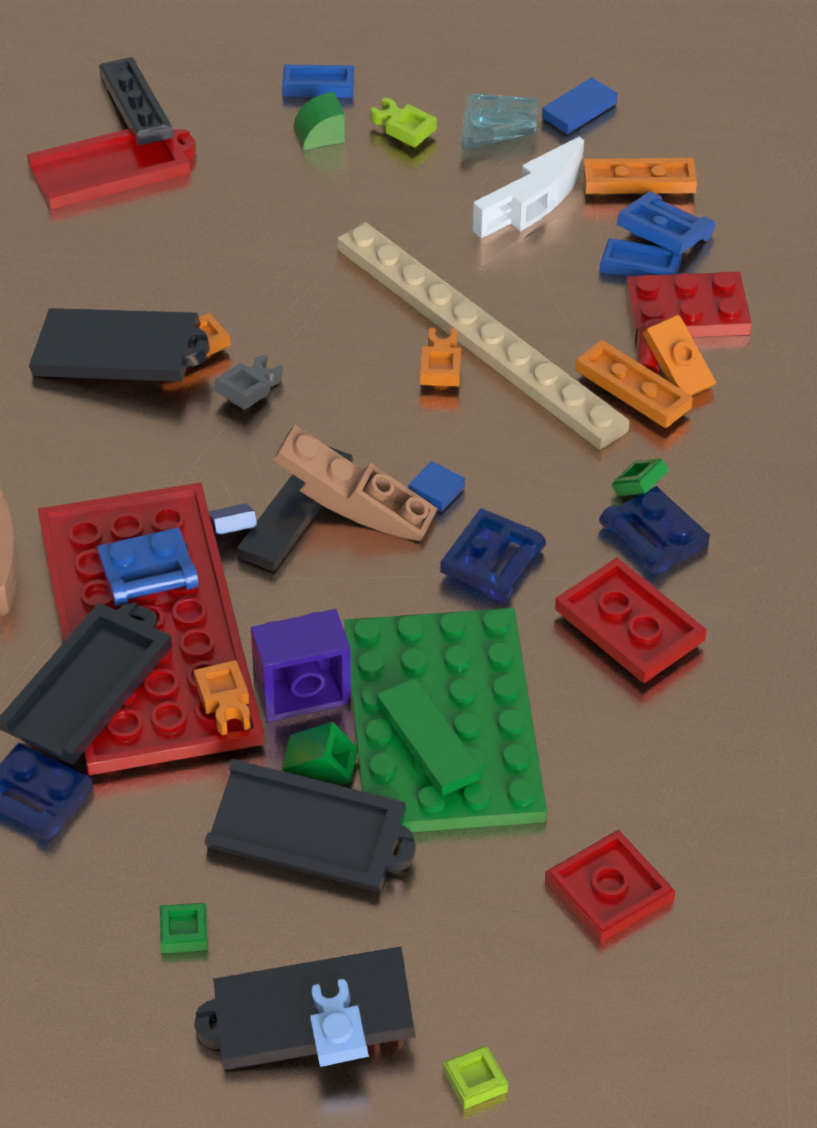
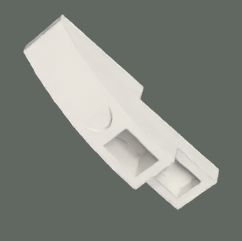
(533, 196)

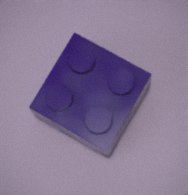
(301, 665)

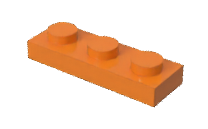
(639, 175)
(634, 383)

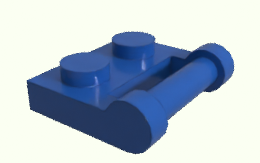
(664, 223)
(147, 565)

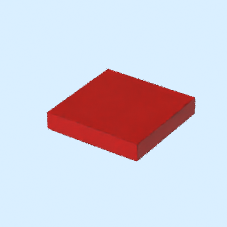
(609, 886)

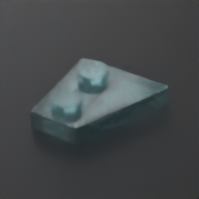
(497, 119)

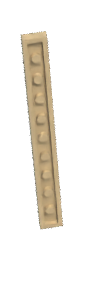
(484, 336)

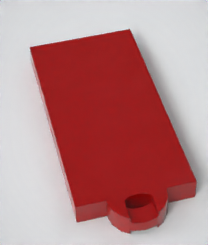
(108, 166)

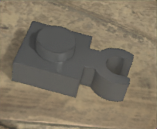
(248, 385)

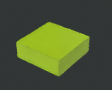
(475, 1077)

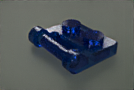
(661, 522)
(482, 546)
(45, 785)

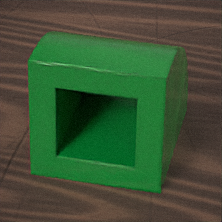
(320, 122)
(321, 754)

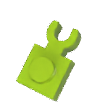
(404, 124)

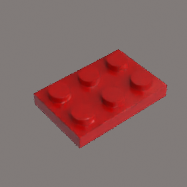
(705, 301)
(630, 619)

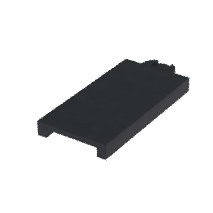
(119, 344)
(87, 680)
(311, 826)
(268, 1011)

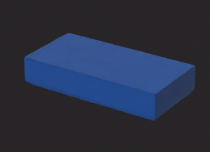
(318, 80)
(579, 105)
(638, 259)

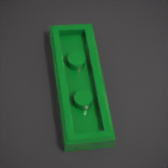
(428, 737)

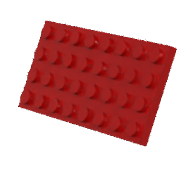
(165, 713)

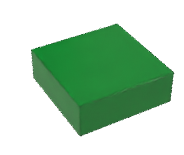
(639, 477)
(183, 928)

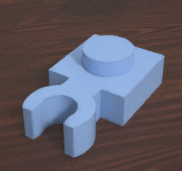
(337, 1027)

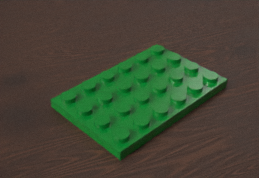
(478, 683)

